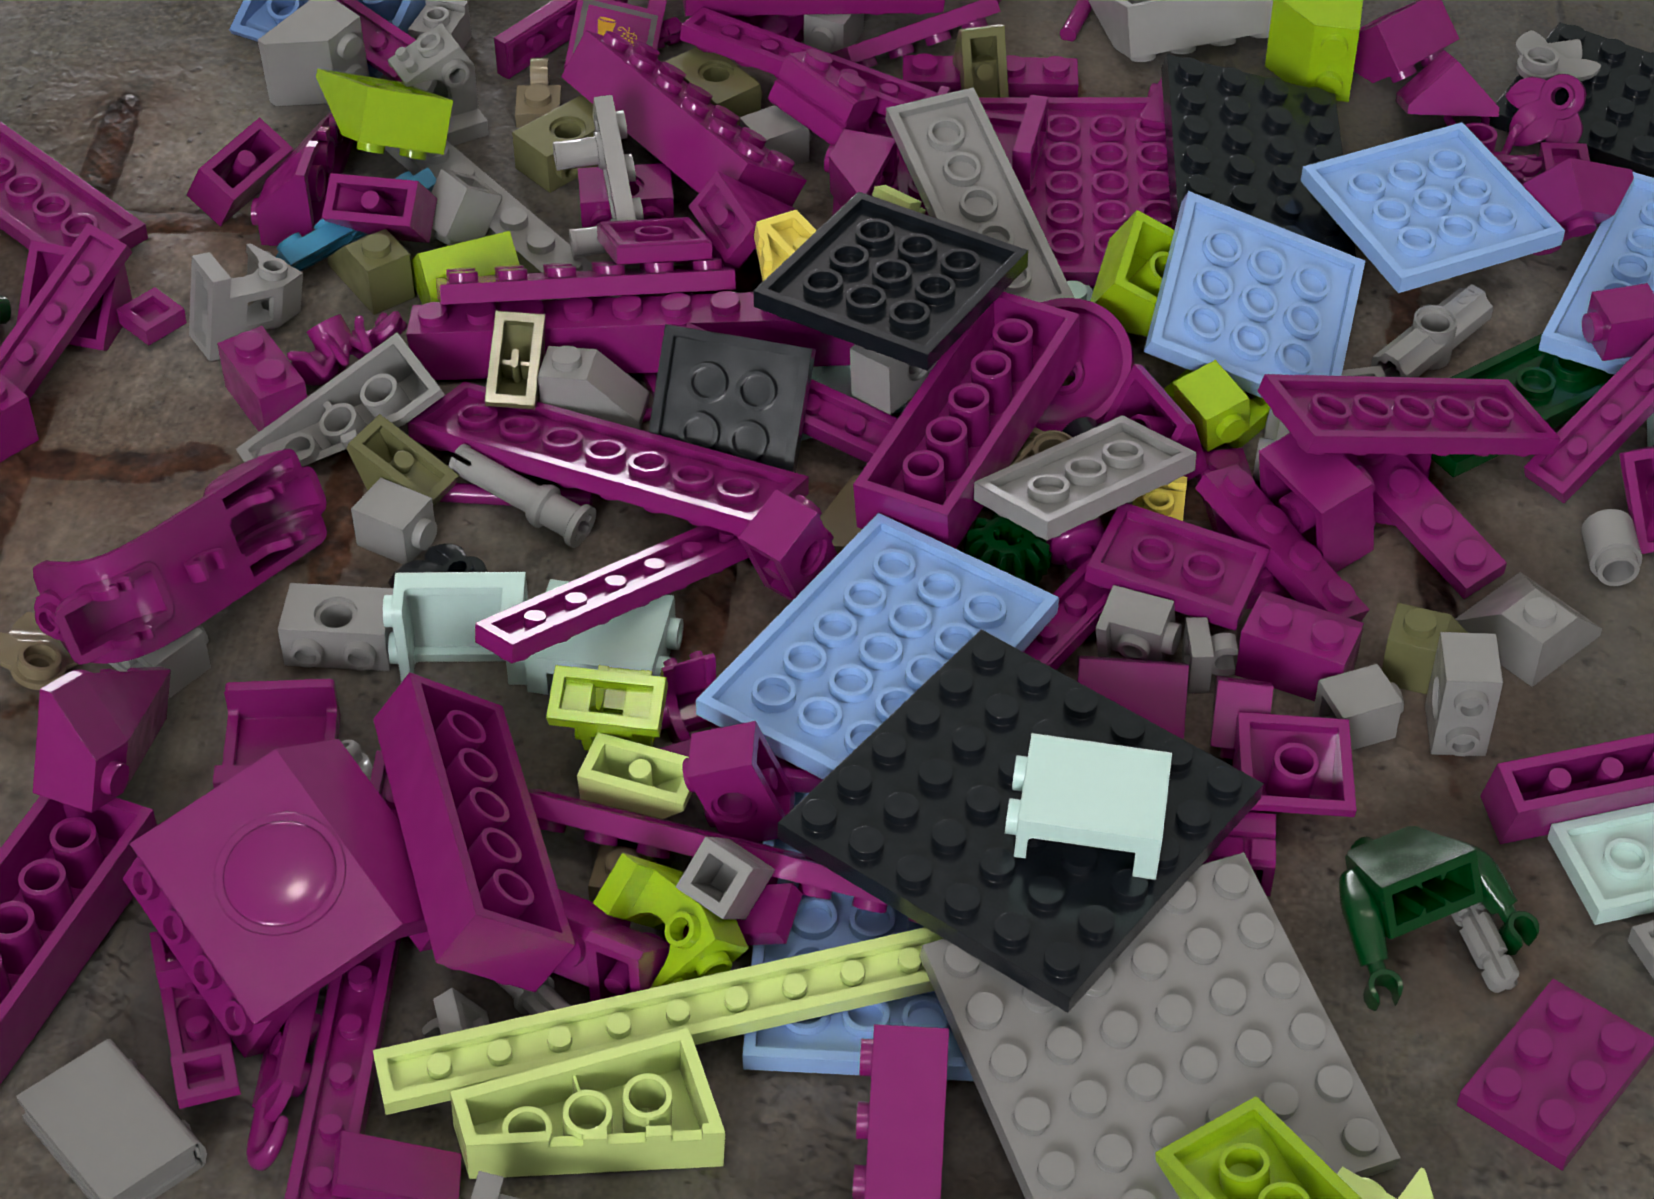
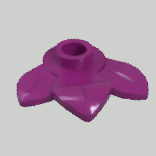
(1540, 113)

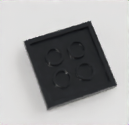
(733, 394)

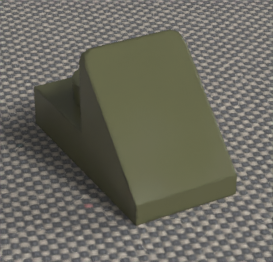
(982, 60)
(394, 456)

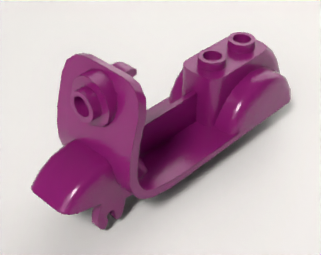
(187, 566)

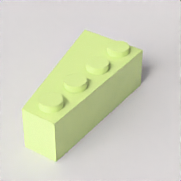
(594, 1114)

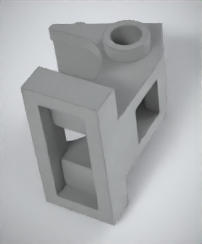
(443, 68)
(221, 302)

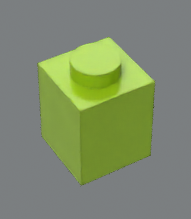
(1213, 405)

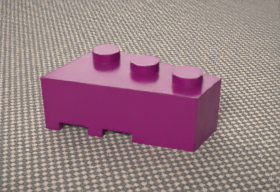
(903, 1113)

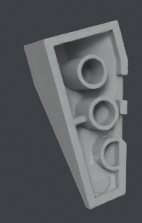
(381, 382)

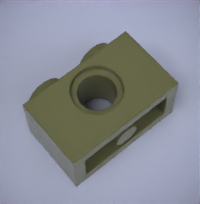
(722, 79)
(535, 142)

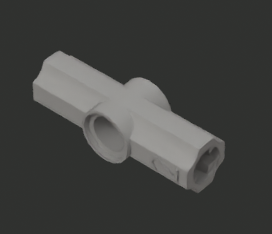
(1435, 334)

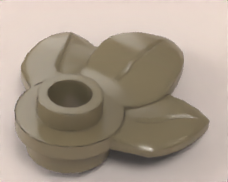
(33, 655)

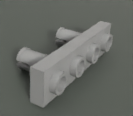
(618, 170)

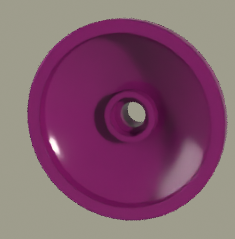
(1099, 372)

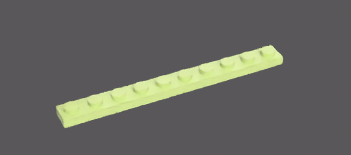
(711, 1007)

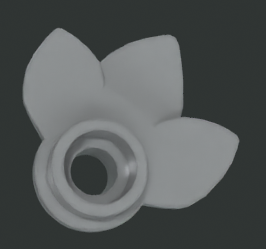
(1550, 59)

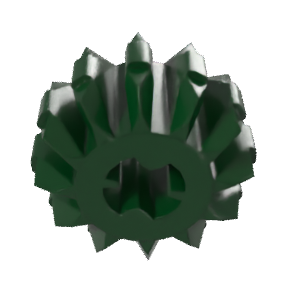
(1009, 548)

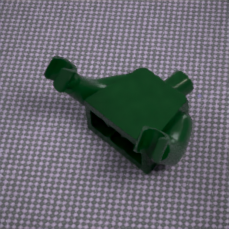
(1411, 882)

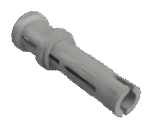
(541, 504)

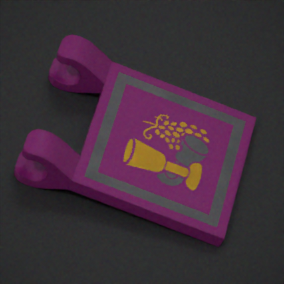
(624, 19)

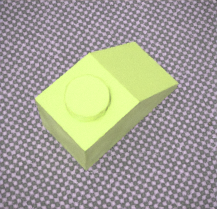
(633, 777)

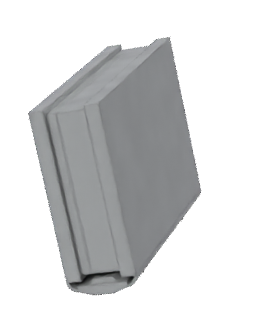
(111, 1127)

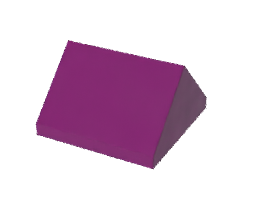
(1445, 90)
(102, 323)
(1152, 407)
(1143, 686)
(1300, 762)

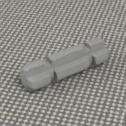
(1487, 948)

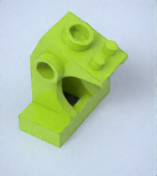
(608, 702)
(649, 896)

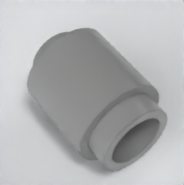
(1612, 546)

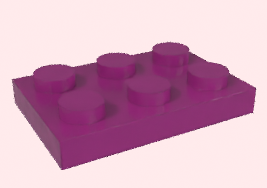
(1179, 562)
(1557, 1073)

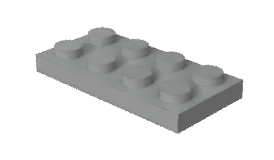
(1084, 477)

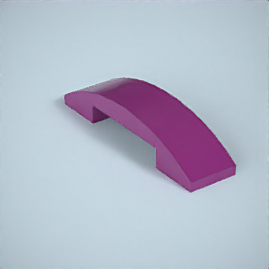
(198, 1043)

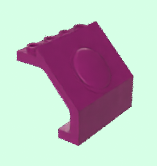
(278, 885)

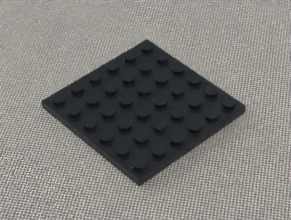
(927, 807)

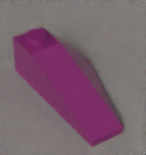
(97, 732)

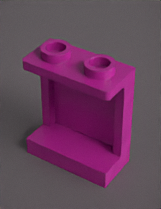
(1021, 136)
(730, 215)
(275, 717)

